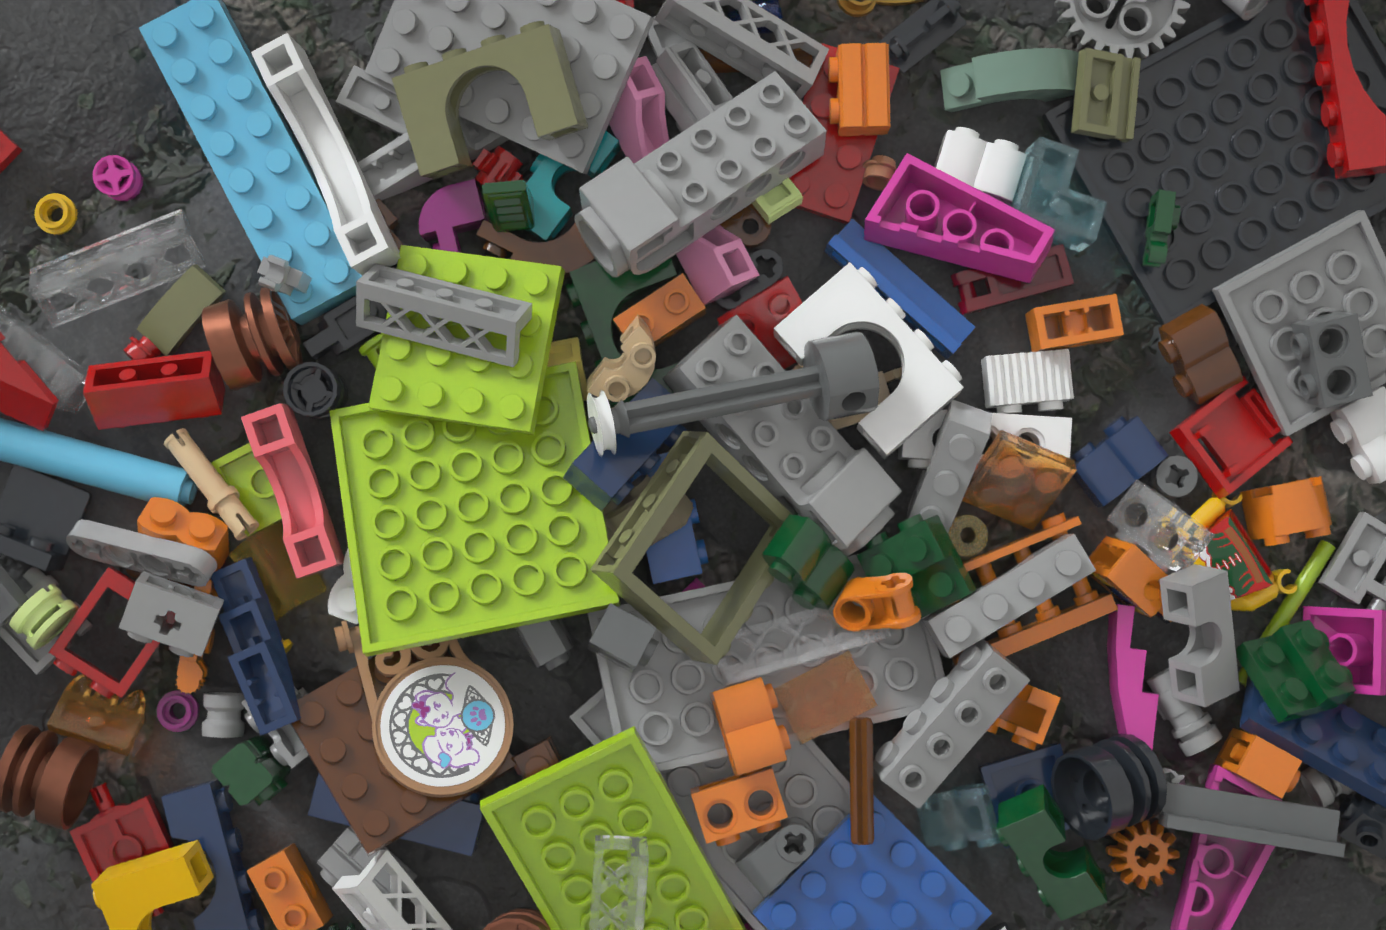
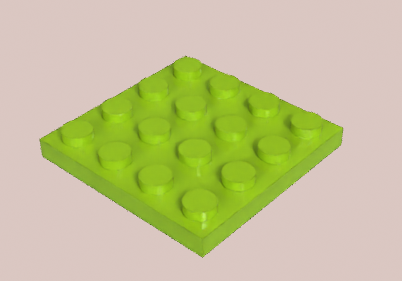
(459, 387)

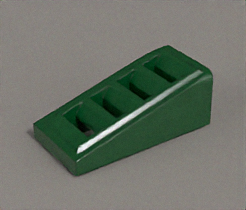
(509, 205)

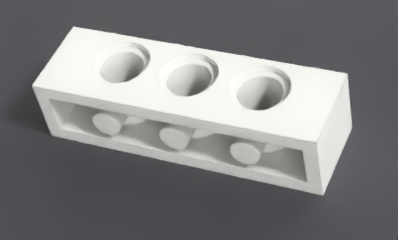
(1045, 431)

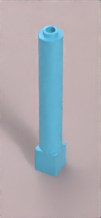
(93, 464)

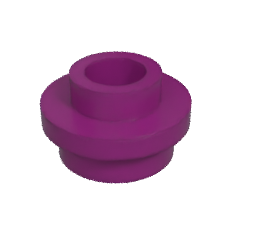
(165, 711)

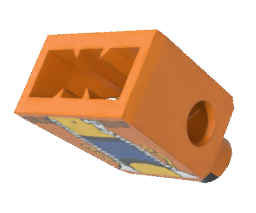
(1129, 576)

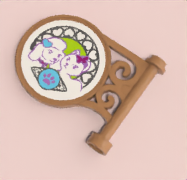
(437, 721)

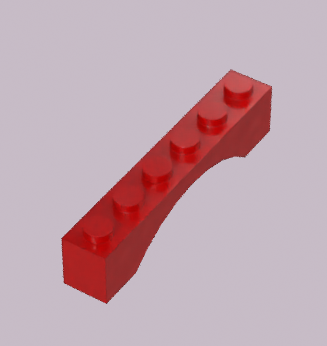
(1351, 116)

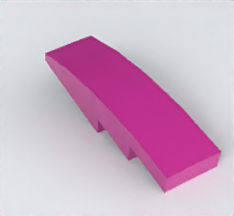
(1133, 708)

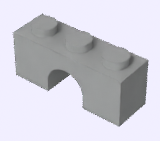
(952, 463)
(1208, 663)

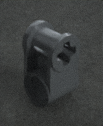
(771, 860)

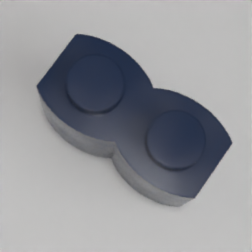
(1117, 460)

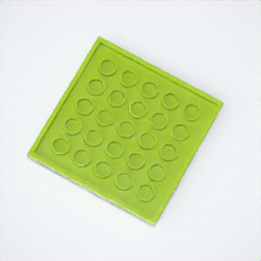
(467, 522)

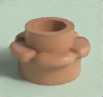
(878, 172)

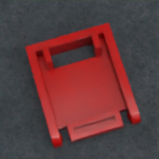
(1235, 434)

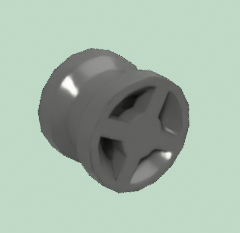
(1165, 479)

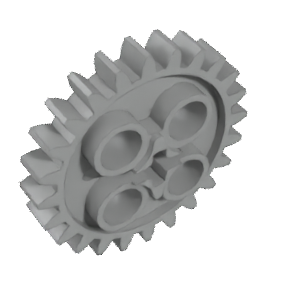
(1154, 16)

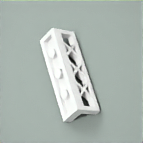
(372, 906)

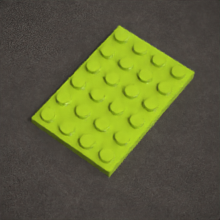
(612, 791)

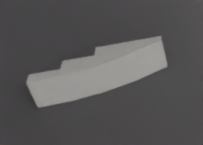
(394, 166)

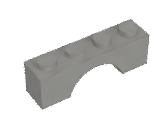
(1009, 595)

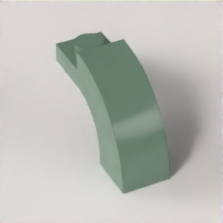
(1010, 75)

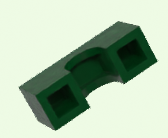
(1064, 880)

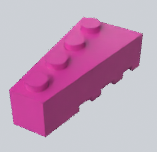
(956, 223)
(1218, 868)

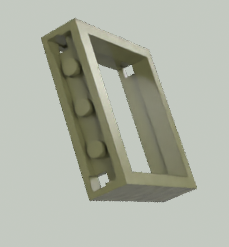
(647, 519)

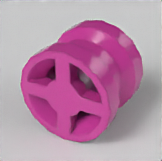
(110, 172)

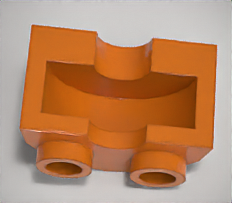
(1287, 509)
(1028, 716)

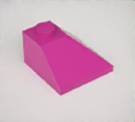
(1356, 642)

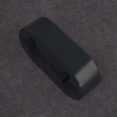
(758, 284)

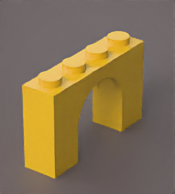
(137, 887)

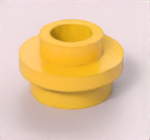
(44, 212)

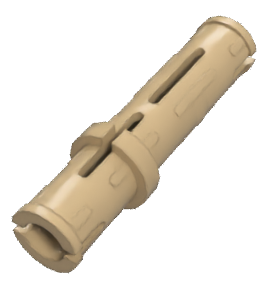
(220, 496)

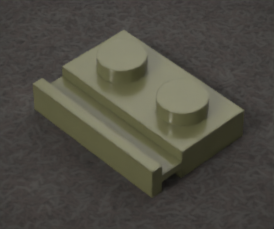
(1105, 95)

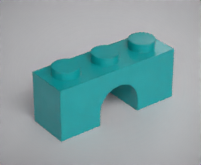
(549, 211)

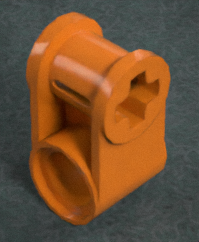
(884, 603)

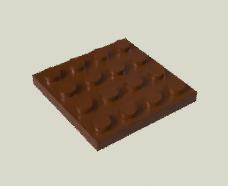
(340, 742)

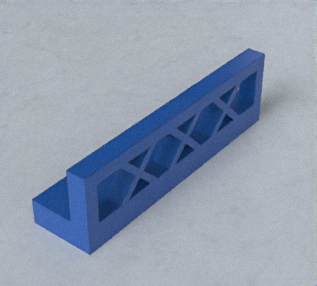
(919, 302)

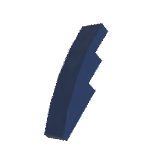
(257, 646)

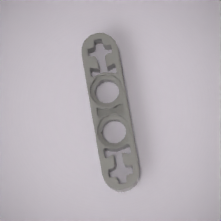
(141, 552)

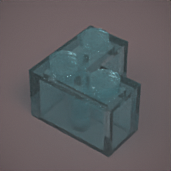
(1046, 196)

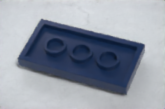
(1331, 741)

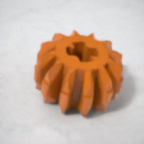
(1137, 867)

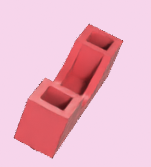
(304, 514)

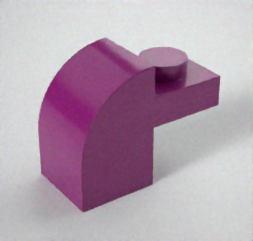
(451, 212)

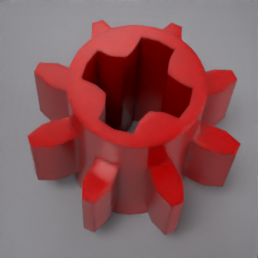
(497, 167)

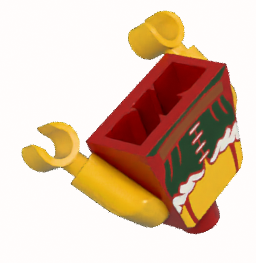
(1234, 551)

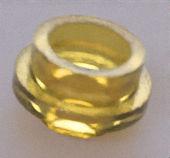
(980, 532)

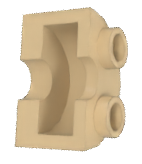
(630, 371)

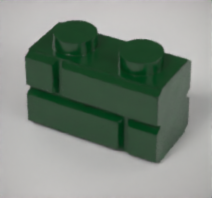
(251, 771)

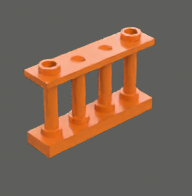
(1050, 620)

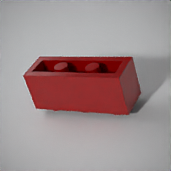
(154, 390)

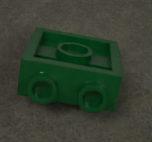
(925, 554)
(1296, 671)

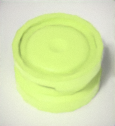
(43, 616)

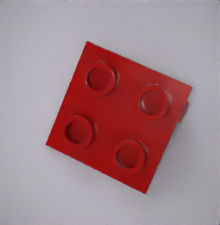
(765, 312)

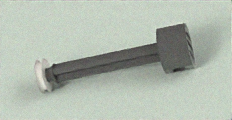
(835, 376)

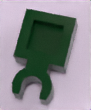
(1162, 218)

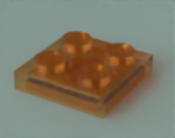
(1018, 479)

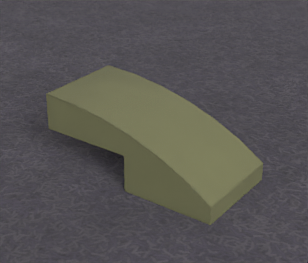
(180, 310)

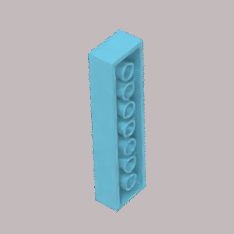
(251, 150)

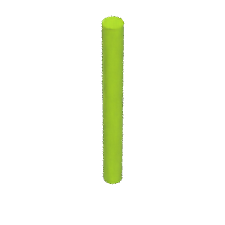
(1293, 601)

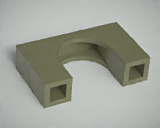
(433, 93)

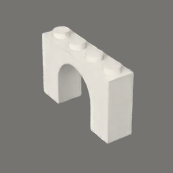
(851, 304)

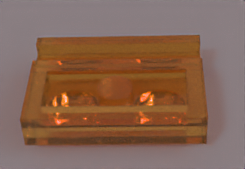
(824, 697)

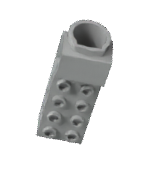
(698, 179)
(788, 445)

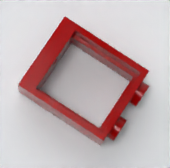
(72, 663)

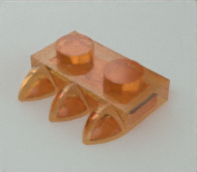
(98, 717)

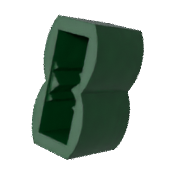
(807, 562)

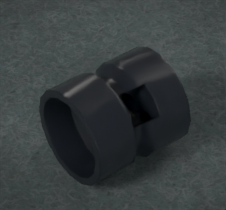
(314, 390)

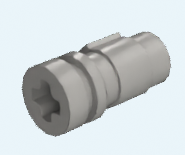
(1187, 719)

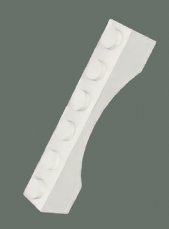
(347, 195)

